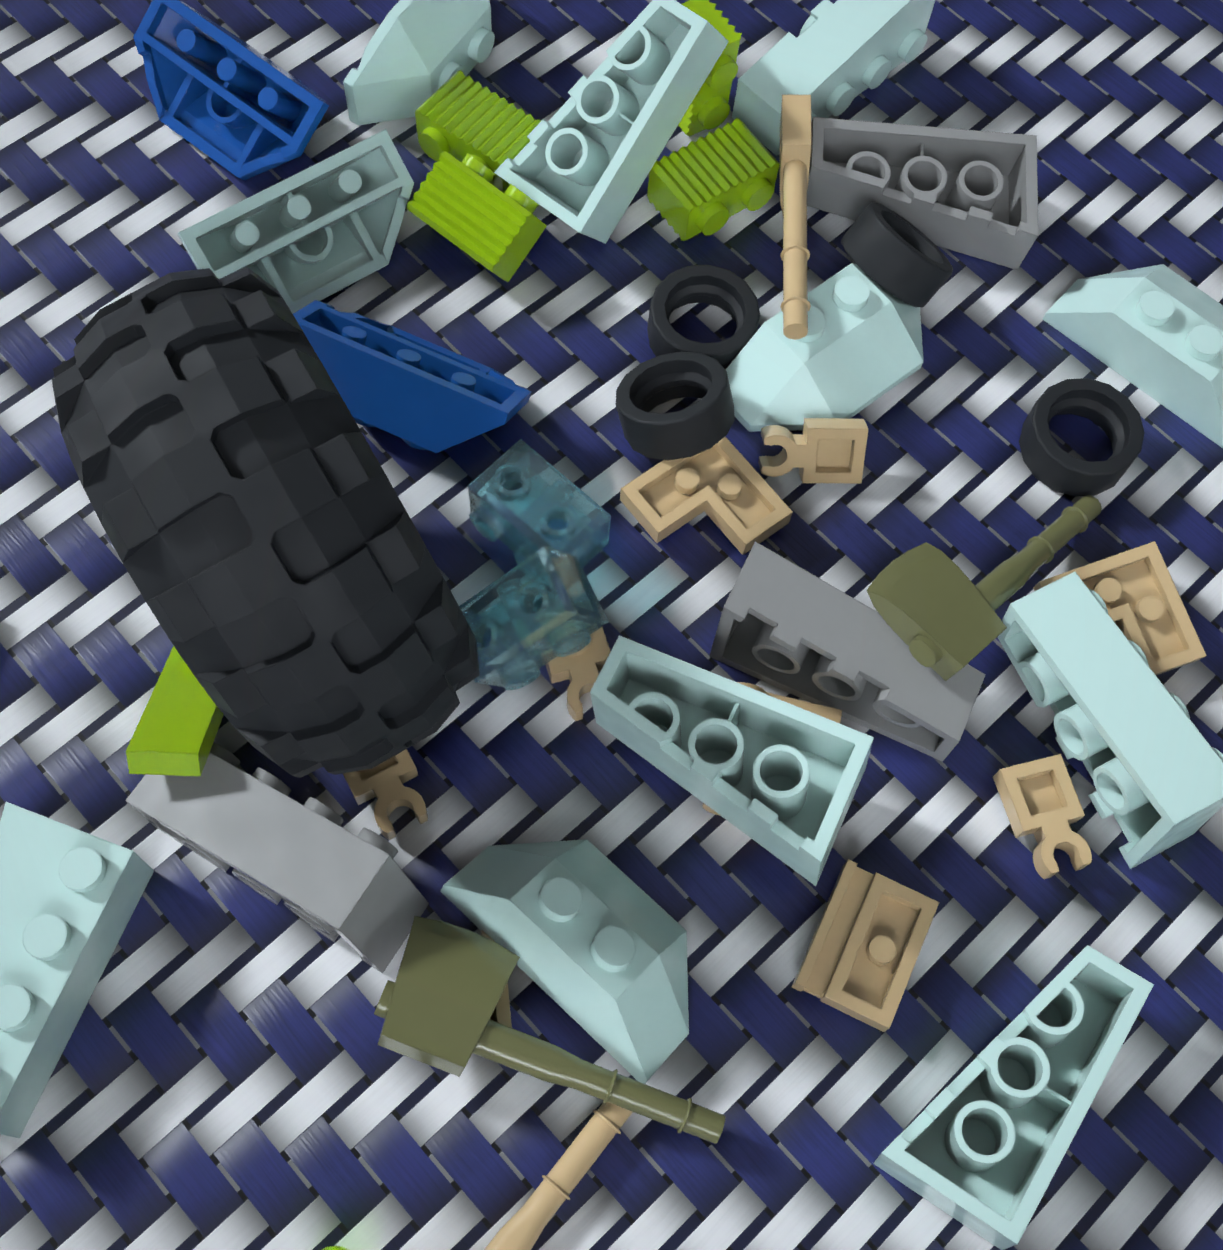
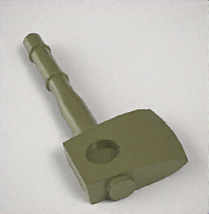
(948, 616)
(443, 1014)

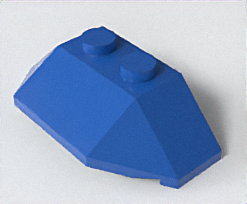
(224, 91)
(407, 382)

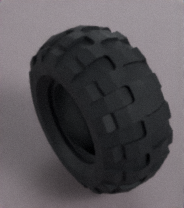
(261, 523)

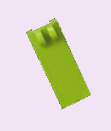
(175, 725)

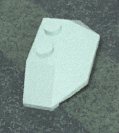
(415, 55)
(314, 227)
(1153, 334)
(854, 353)
(585, 942)

